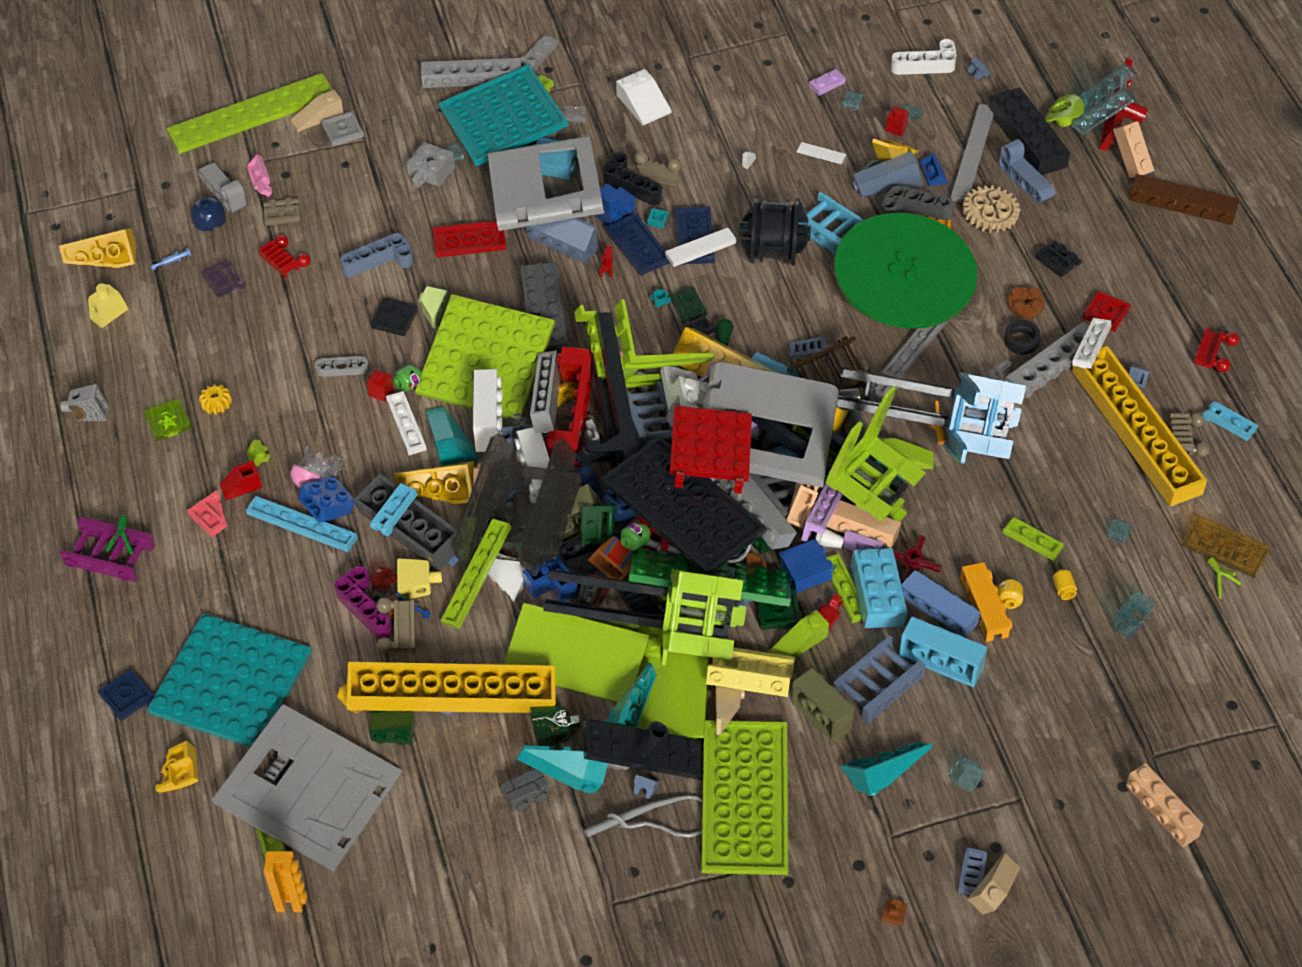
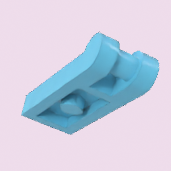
(1230, 420)
(393, 509)

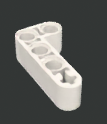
(926, 61)

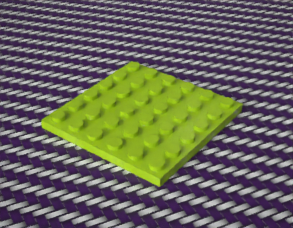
(484, 338)

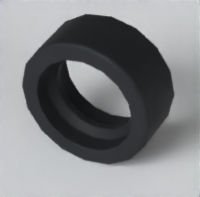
(1025, 327)

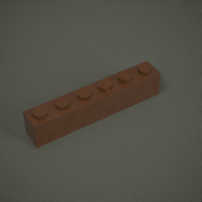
(1184, 199)

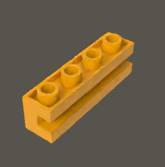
(984, 597)
(284, 880)

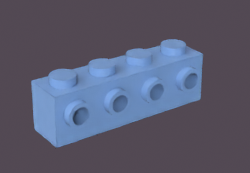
(940, 604)

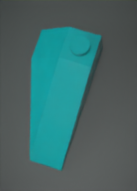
(449, 439)
(632, 704)
(565, 766)
(879, 772)

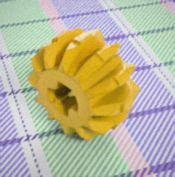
(215, 399)

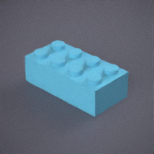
(878, 588)
(943, 651)

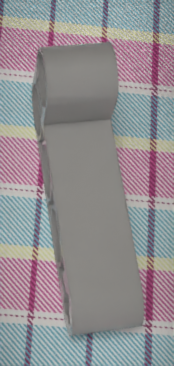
(227, 192)

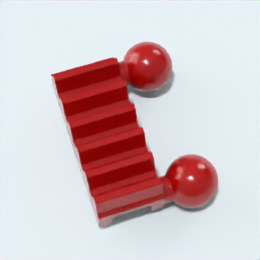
(282, 262)
(1209, 348)

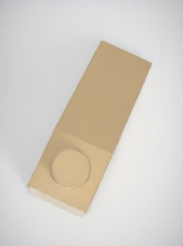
(321, 108)
(726, 704)
(995, 885)

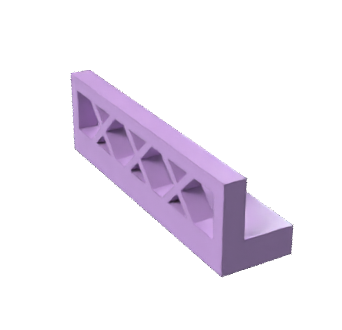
(821, 512)

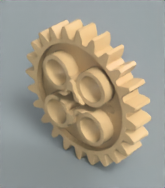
(991, 209)

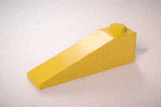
(888, 149)
(106, 250)
(445, 483)

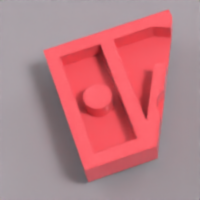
(209, 514)

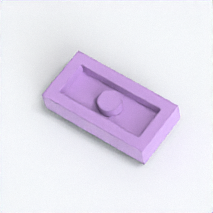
(827, 82)
(855, 541)

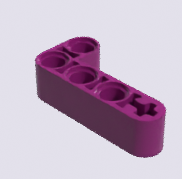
(351, 589)

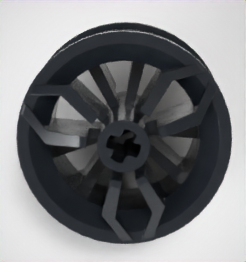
(774, 230)

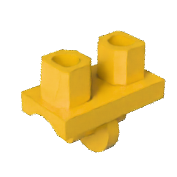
(566, 392)

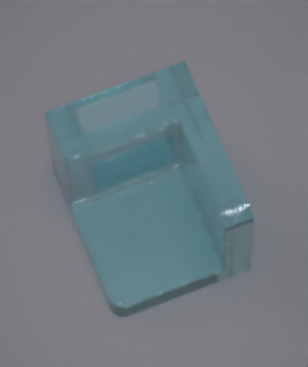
(966, 774)

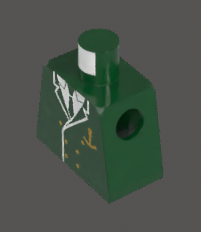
(552, 725)

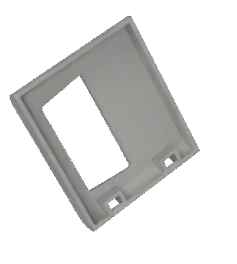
(520, 187)
(782, 400)

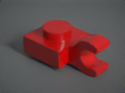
(607, 260)
(830, 611)

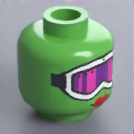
(407, 378)
(635, 536)

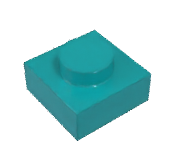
(658, 218)

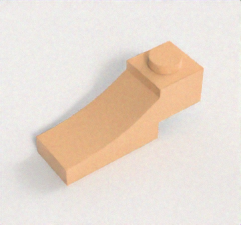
(801, 504)

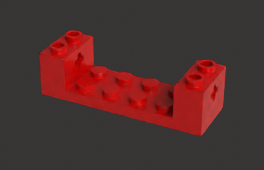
(574, 367)

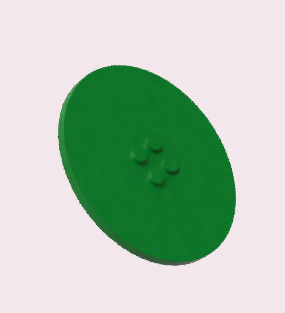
(905, 270)

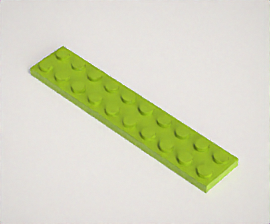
(247, 113)

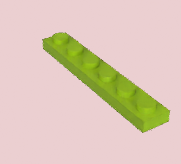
(476, 574)

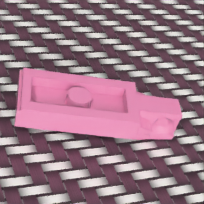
(259, 175)

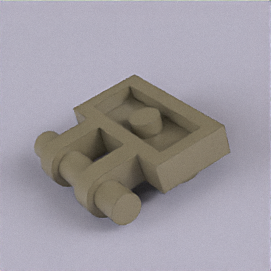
(281, 211)

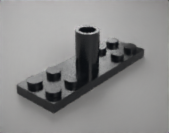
(643, 748)

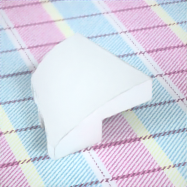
(508, 576)

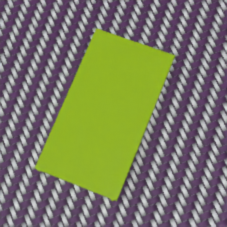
(585, 653)
(677, 694)

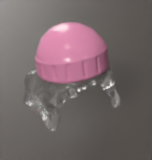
(314, 467)

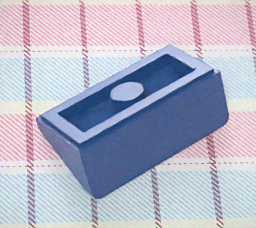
(933, 170)

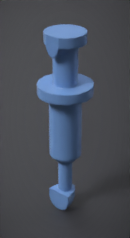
(172, 258)

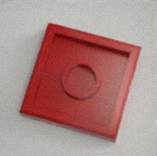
(1107, 308)

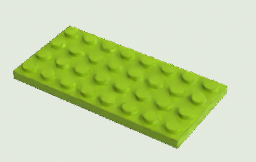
(745, 799)

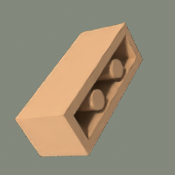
(1133, 149)

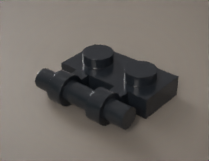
(1055, 260)

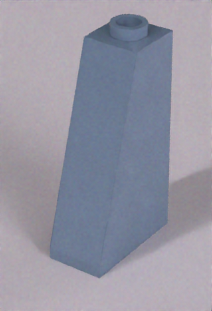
(883, 176)

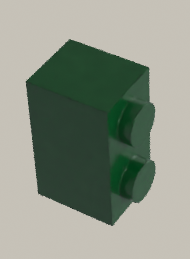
(392, 727)

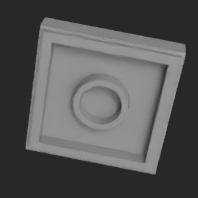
(342, 128)

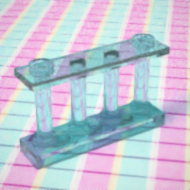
(1108, 107)

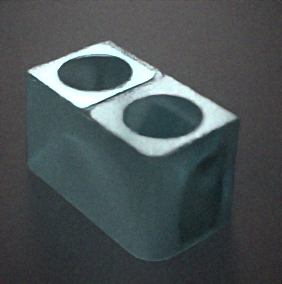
(1136, 601)

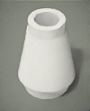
(829, 539)

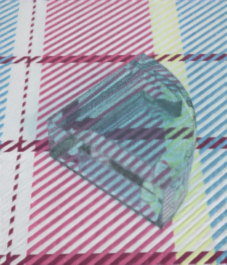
(914, 113)

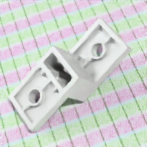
(683, 388)

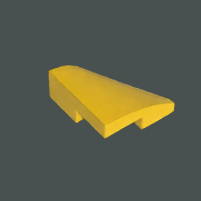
(179, 768)

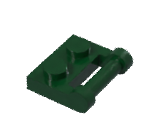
(592, 523)

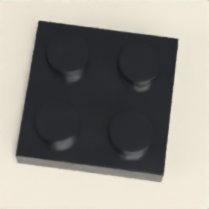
(394, 317)

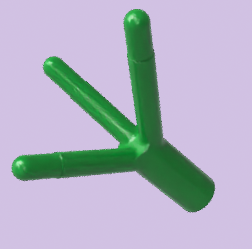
(121, 532)

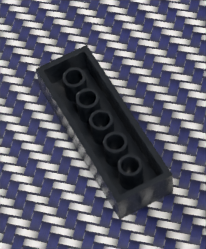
(1024, 122)

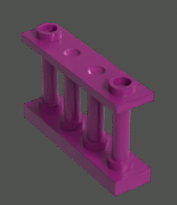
(105, 532)

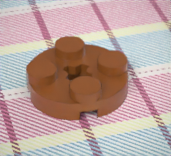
(1021, 294)

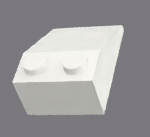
(642, 97)

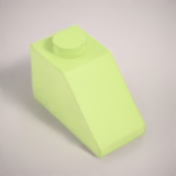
(433, 304)

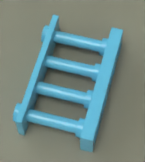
(818, 231)

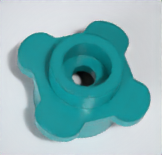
(660, 297)

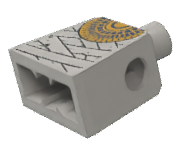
(86, 404)

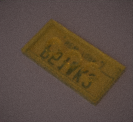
(1225, 546)

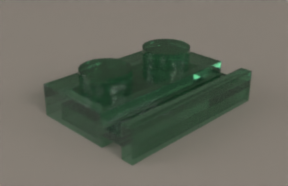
(688, 304)

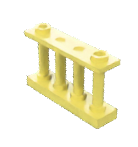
(753, 672)

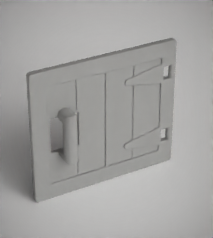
(319, 796)

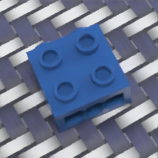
(326, 499)
(806, 565)

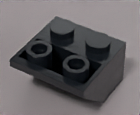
(576, 556)

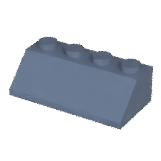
(569, 237)

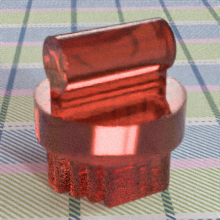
(382, 578)

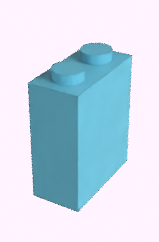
(559, 163)

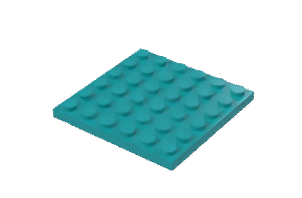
(502, 114)
(229, 680)

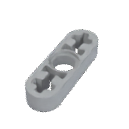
(354, 370)

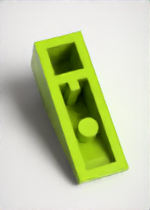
(917, 455)
(802, 636)

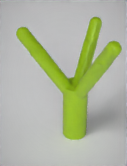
(1220, 571)

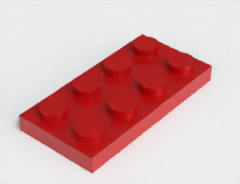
(468, 239)

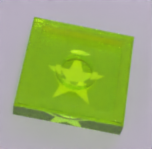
(167, 420)

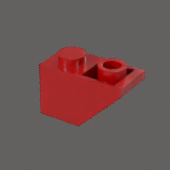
(241, 481)

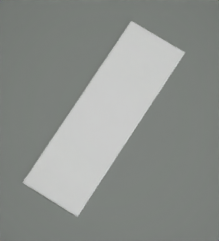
(821, 153)

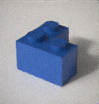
(616, 204)
(541, 584)

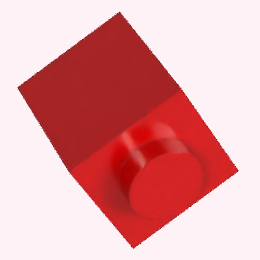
(897, 121)
(380, 385)

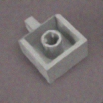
(430, 165)

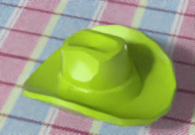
(1065, 110)

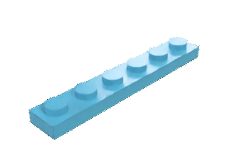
(301, 524)

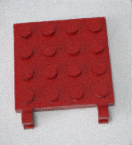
(711, 445)

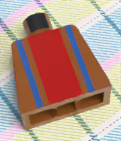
(612, 558)

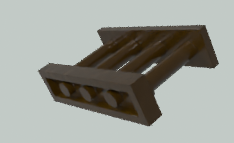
(844, 383)

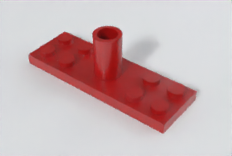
(1133, 112)

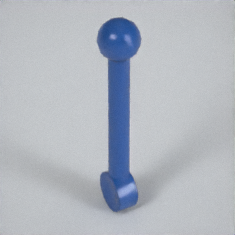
(425, 613)

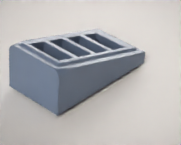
(816, 344)
(972, 858)

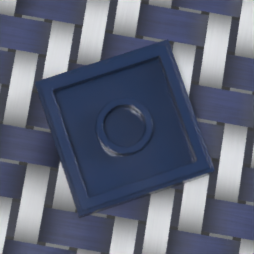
(126, 694)

